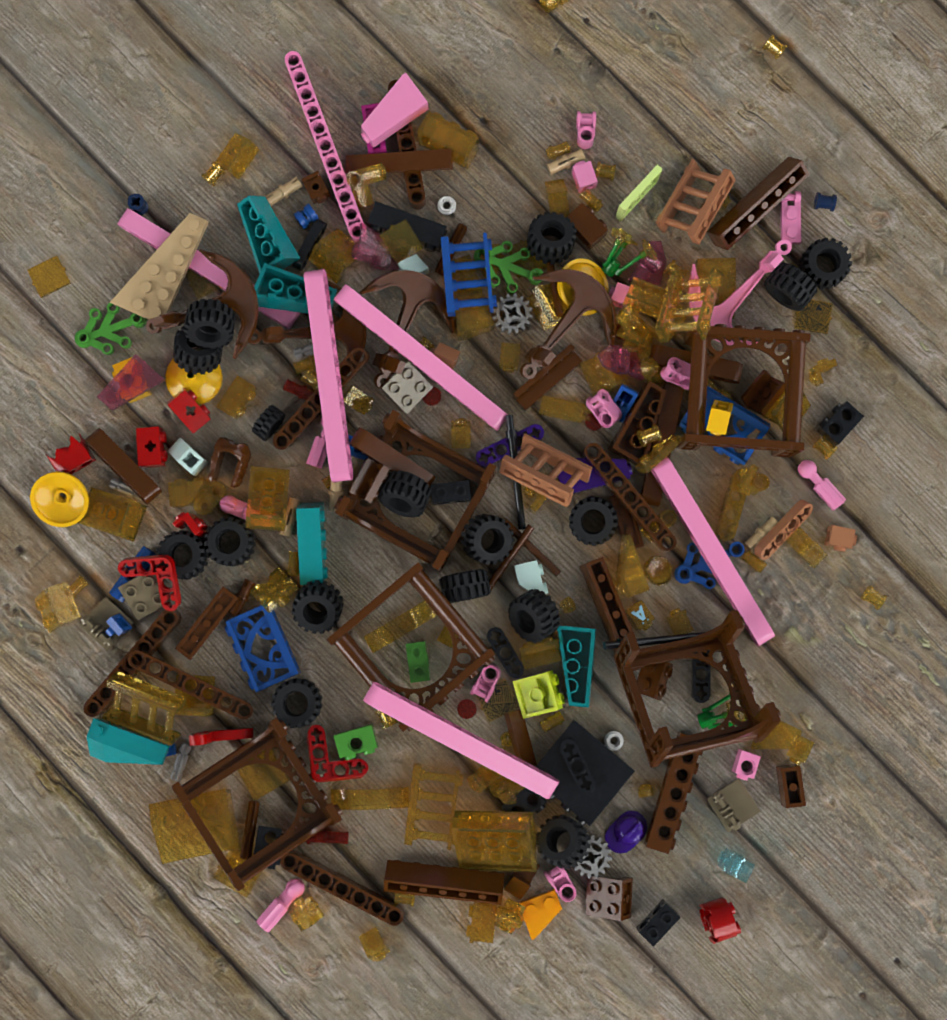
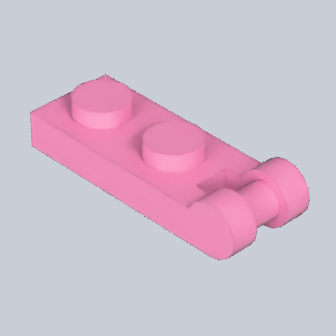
(791, 218)

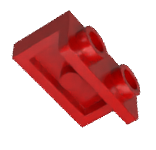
(188, 519)

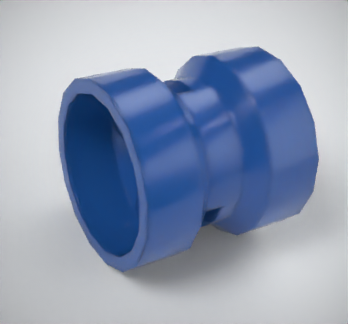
(310, 216)

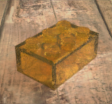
(441, 134)
(267, 498)

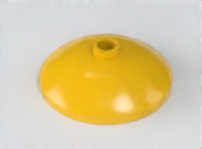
(588, 267)
(203, 386)
(54, 508)

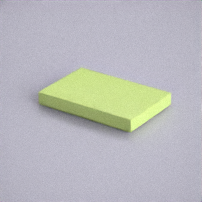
(638, 193)

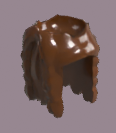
(240, 451)

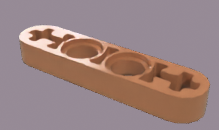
(796, 516)

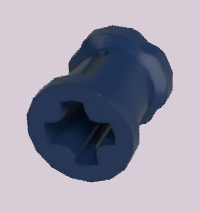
(133, 200)
(825, 201)

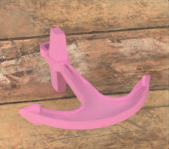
(723, 312)

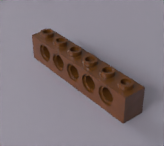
(666, 842)

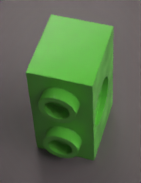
(418, 662)
(365, 734)

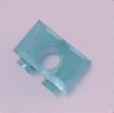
(735, 864)

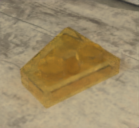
(781, 737)

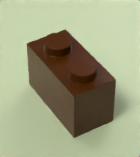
(587, 226)
(790, 786)

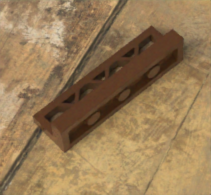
(547, 378)
(207, 623)

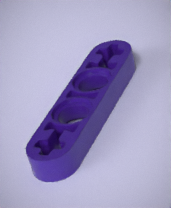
(505, 442)

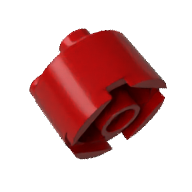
(719, 920)

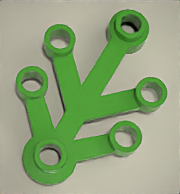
(505, 265)
(106, 330)

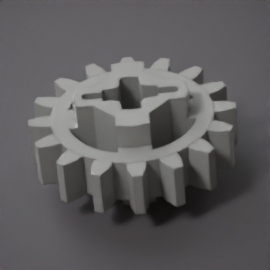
(518, 318)
(600, 853)

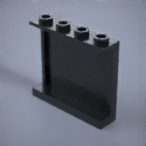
(605, 767)

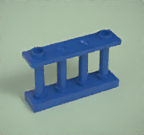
(450, 267)

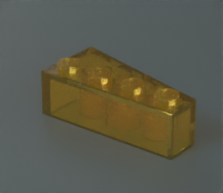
(470, 320)

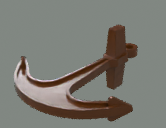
(416, 290)
(587, 295)
(239, 296)
(347, 330)

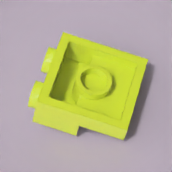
(538, 694)

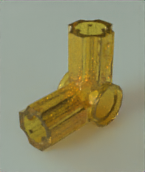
(361, 189)

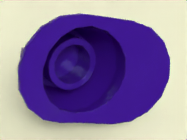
(626, 832)

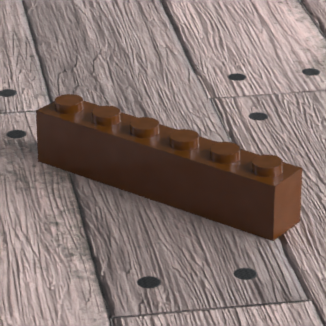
(758, 203)
(606, 600)
(444, 882)

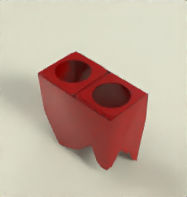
(72, 458)

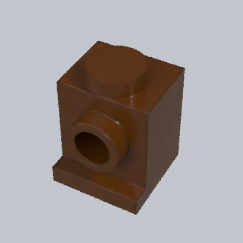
(312, 181)

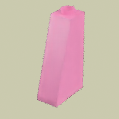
(394, 111)

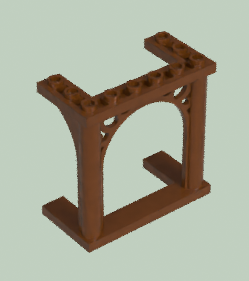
(789, 342)
(397, 430)
(720, 639)
(478, 651)
(324, 815)

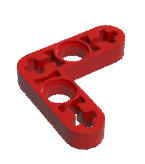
(160, 572)
(207, 737)
(329, 767)

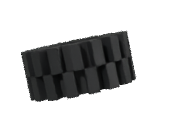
(268, 422)

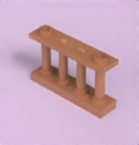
(707, 212)
(540, 482)

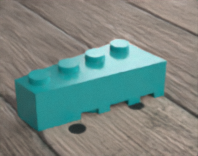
(266, 234)
(283, 290)
(311, 543)
(577, 655)

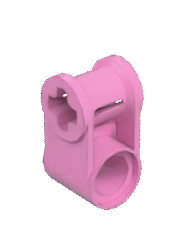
(585, 127)
(679, 372)
(605, 409)
(486, 683)
(560, 881)

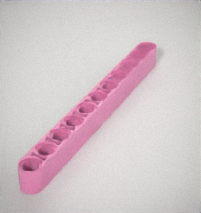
(321, 139)
(155, 236)
(420, 357)
(328, 375)
(712, 551)
(460, 740)

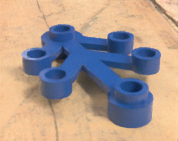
(701, 565)

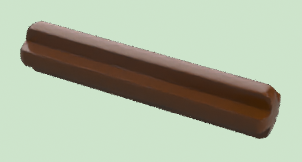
(456, 239)
(249, 830)

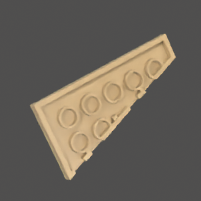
(160, 278)

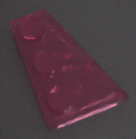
(130, 383)

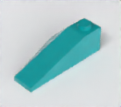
(120, 745)

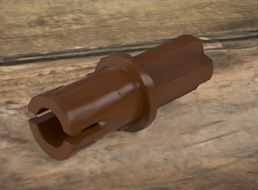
(243, 595)

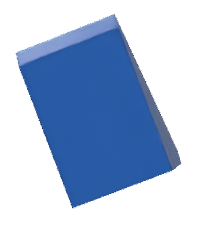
(624, 399)

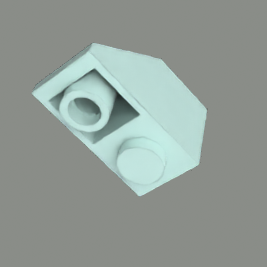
(415, 264)
(187, 457)
(529, 576)

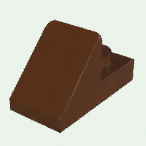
(520, 883)

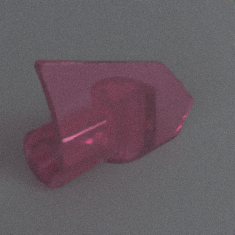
(373, 250)
(648, 268)
(621, 361)

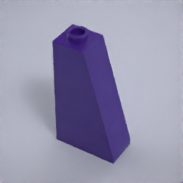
(595, 481)

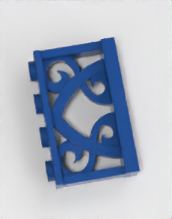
(751, 421)
(286, 660)

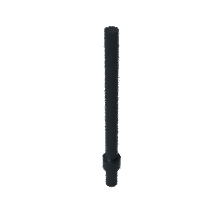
(511, 434)
(651, 640)

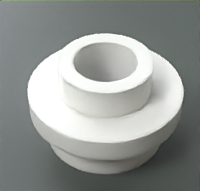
(446, 200)
(617, 745)

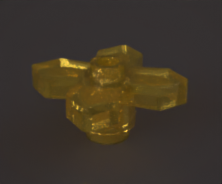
(274, 592)

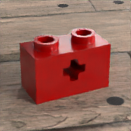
(178, 405)
(145, 439)

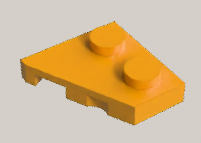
(540, 911)

